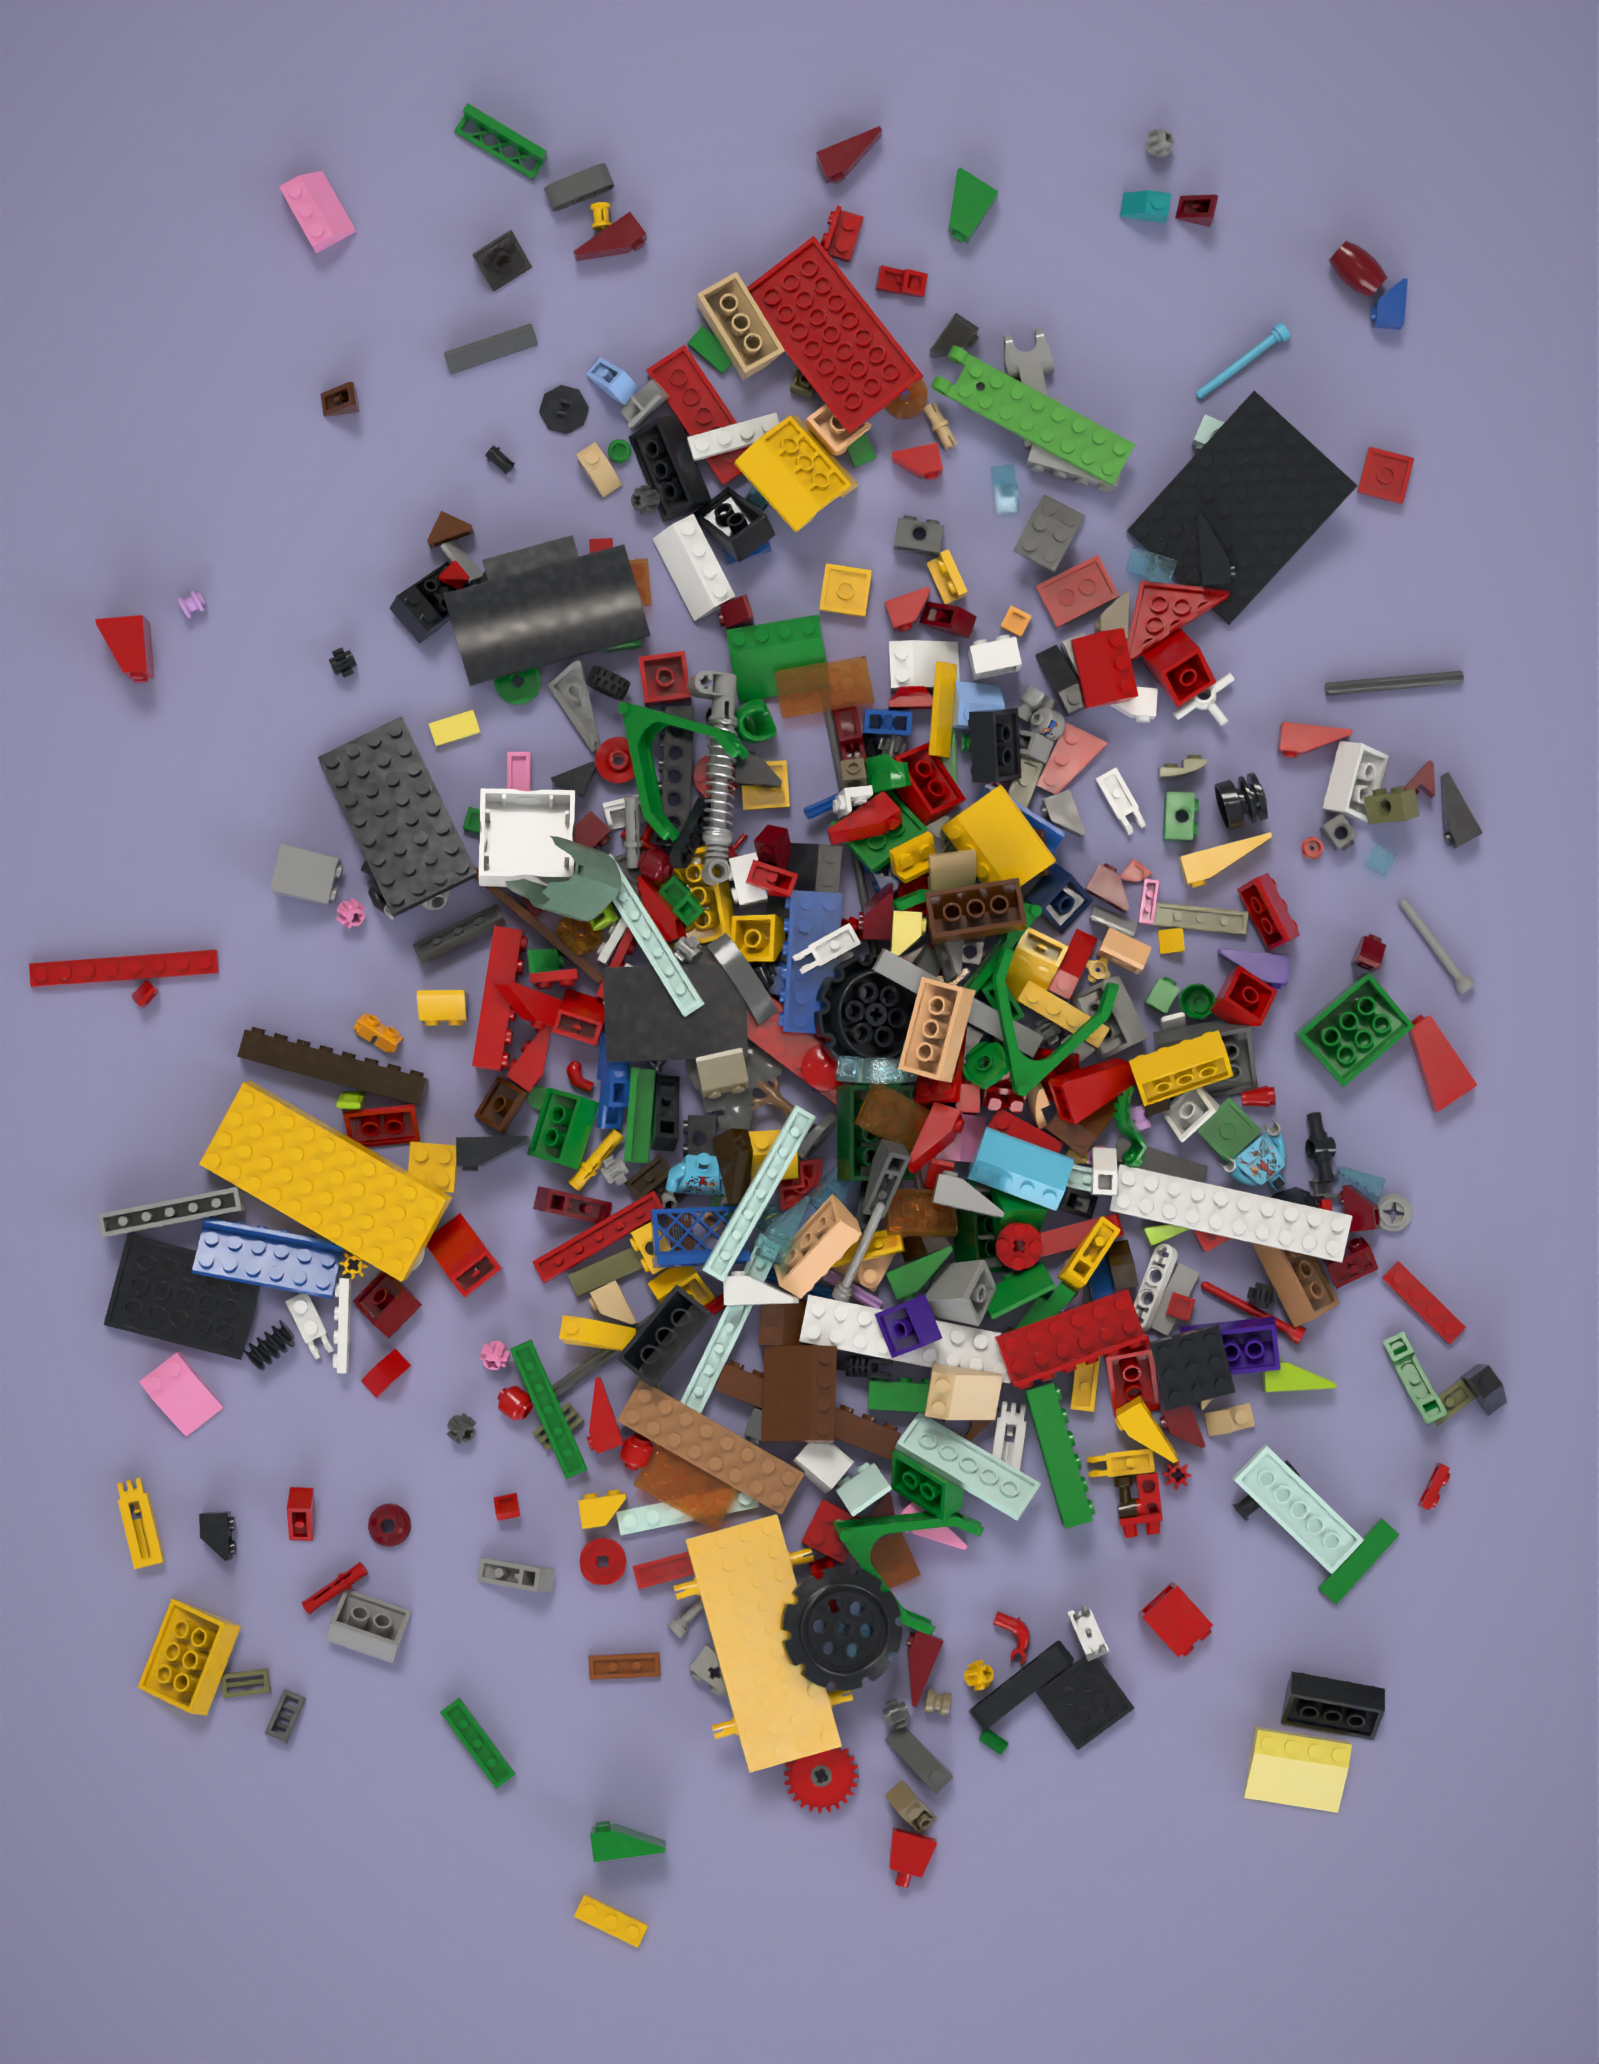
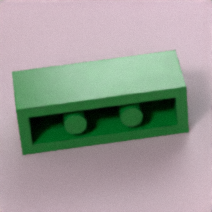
(898, 1395)

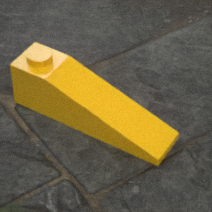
(1209, 862)

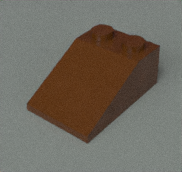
(1086, 1132)
(782, 1324)

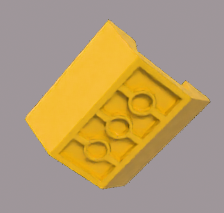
(794, 472)

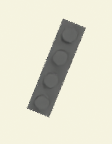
(459, 934)

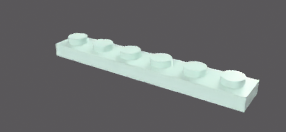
(663, 1515)

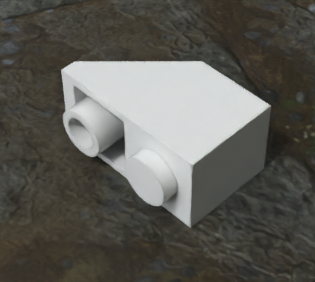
(1104, 1171)

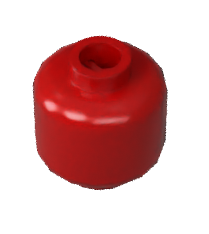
(514, 1403)
(636, 1451)

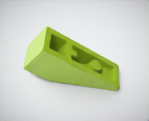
(1293, 1378)

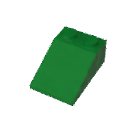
(912, 1276)
(620, 1842)

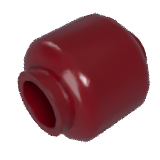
(655, 865)

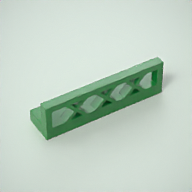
(504, 133)
(639, 1115)

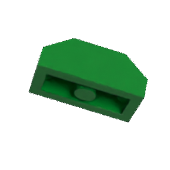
(886, 773)

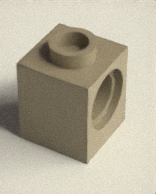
(853, 773)

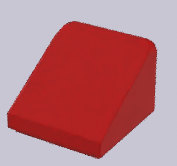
(145, 993)

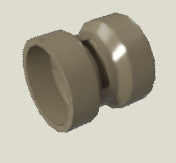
(936, 1702)

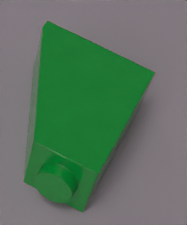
(970, 205)

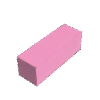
(1148, 901)

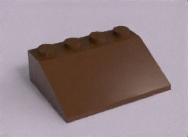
(799, 1394)

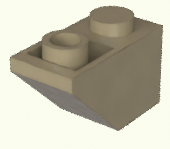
(910, 1806)

